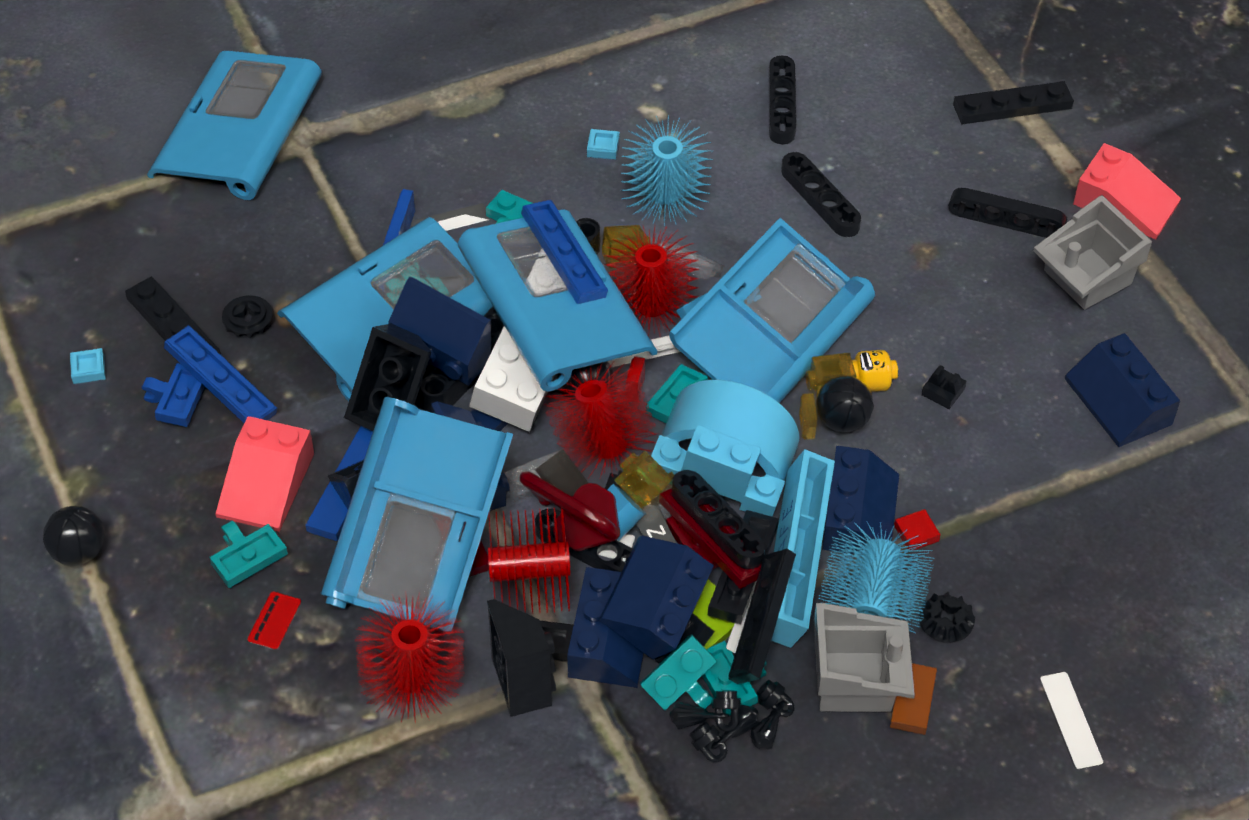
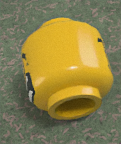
(875, 369)

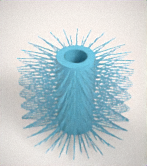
(666, 170)
(877, 576)

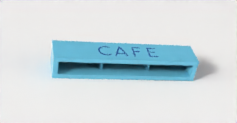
(802, 532)

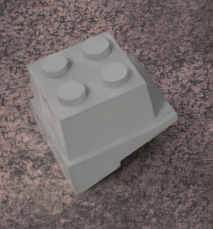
(1094, 253)
(861, 660)

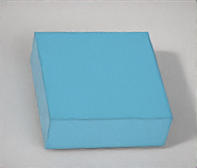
(603, 144)
(87, 366)

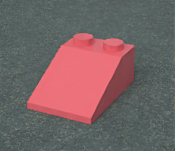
(1128, 188)
(265, 473)

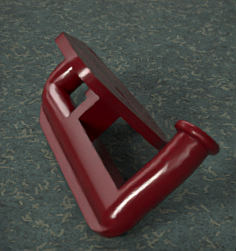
(588, 514)

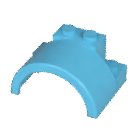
(729, 433)

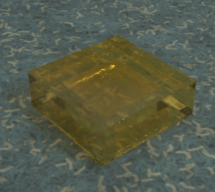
(808, 416)

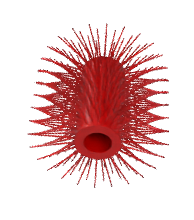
(650, 278)
(601, 418)
(531, 561)
(411, 656)

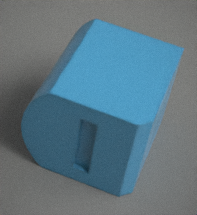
(628, 510)

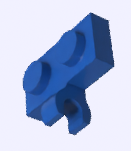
(175, 398)

